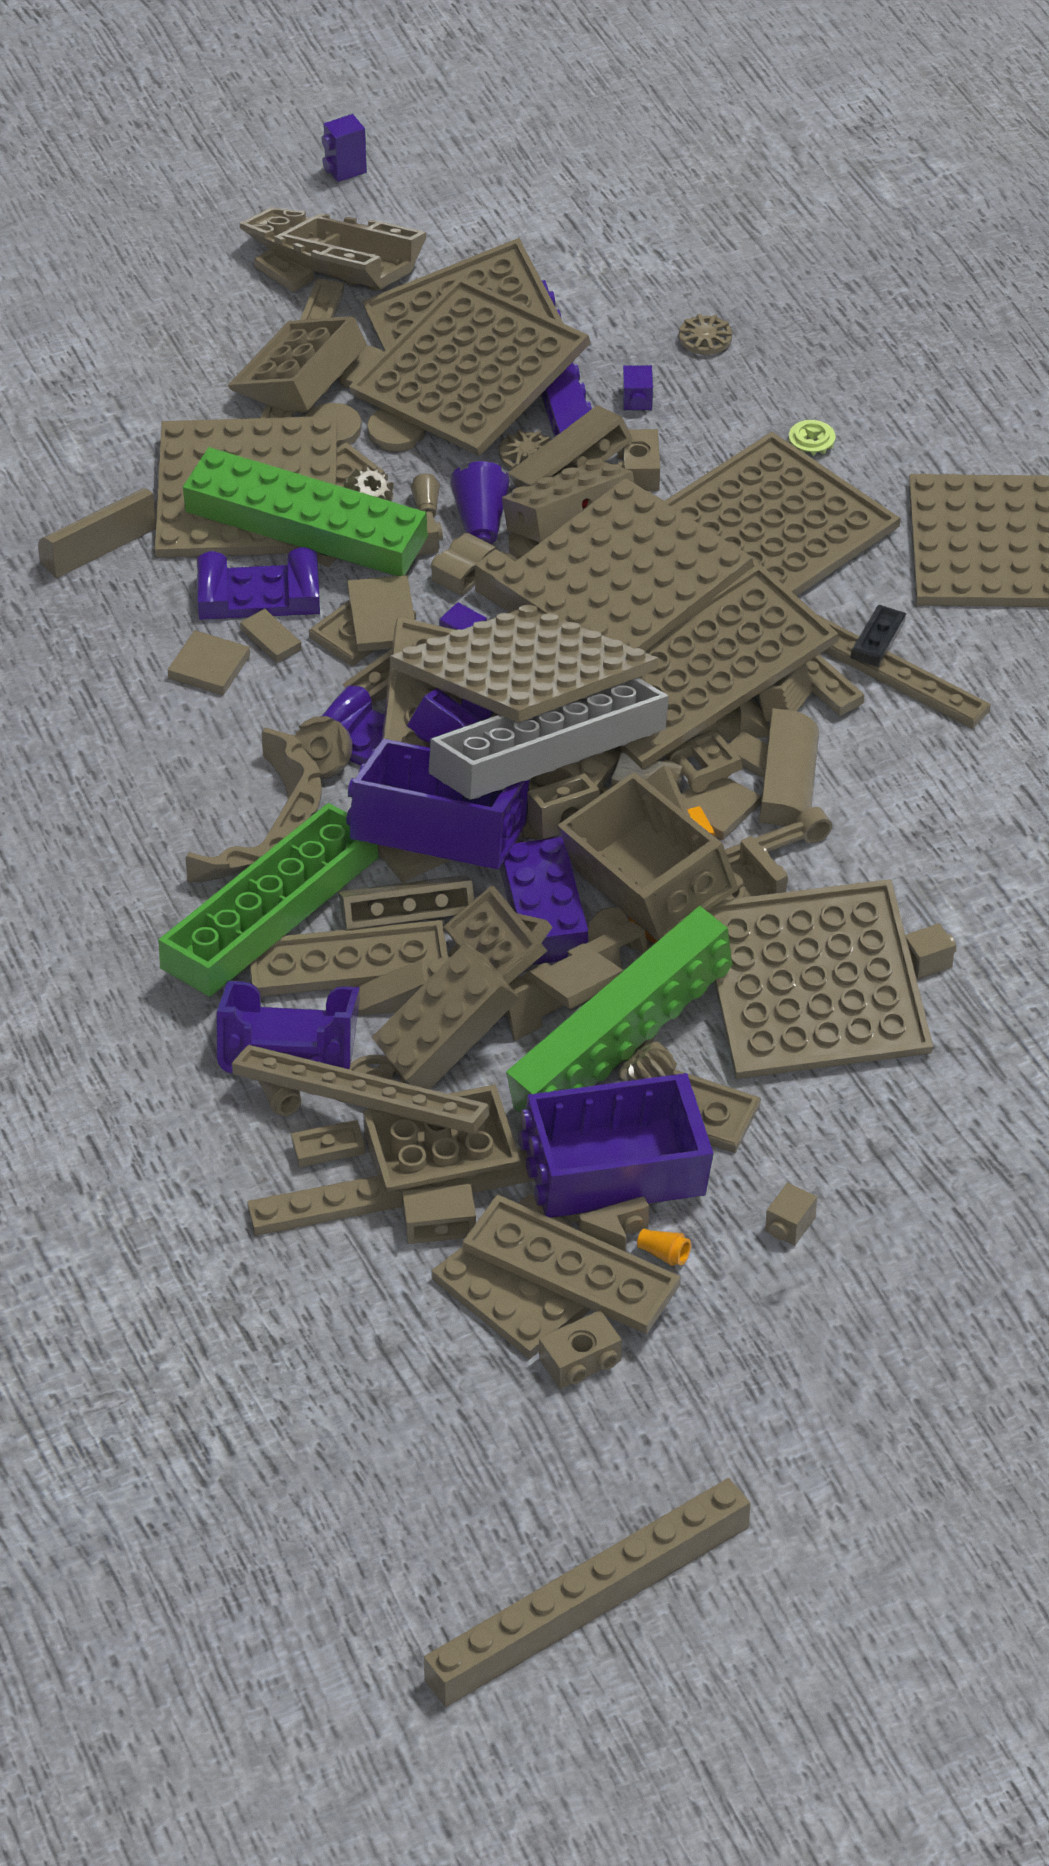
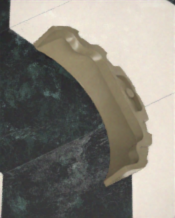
(304, 794)

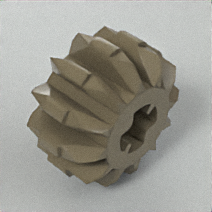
(370, 483)
(649, 1062)

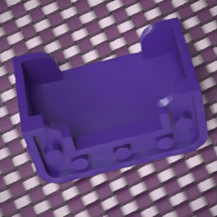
(303, 1033)

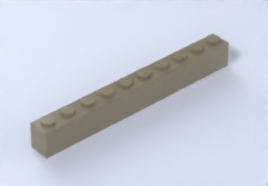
(586, 1592)

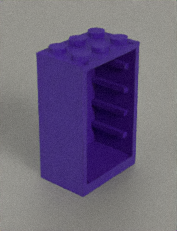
(413, 811)
(615, 1144)

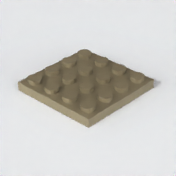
(506, 1301)

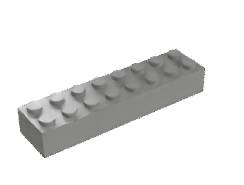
(506, 752)

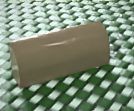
(590, 437)
(98, 533)
(789, 767)
(405, 901)

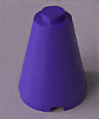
(479, 498)

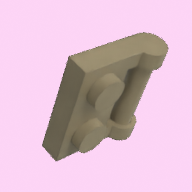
(712, 753)

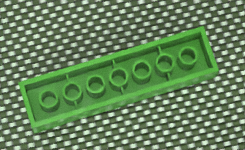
(305, 512)
(265, 902)
(626, 1010)

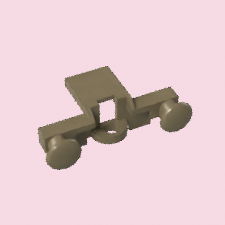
(577, 976)

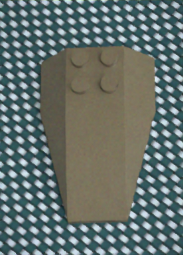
(343, 250)

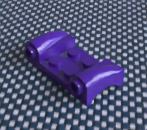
(248, 590)
(364, 725)

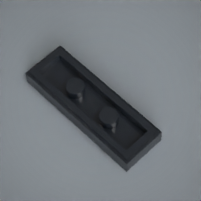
(878, 635)

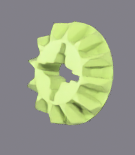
(815, 430)

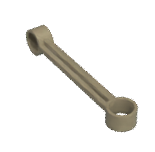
(810, 825)

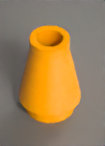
(666, 1246)

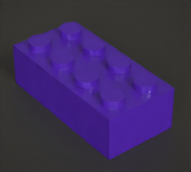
(543, 886)

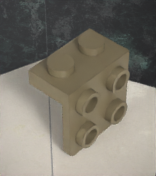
(758, 870)

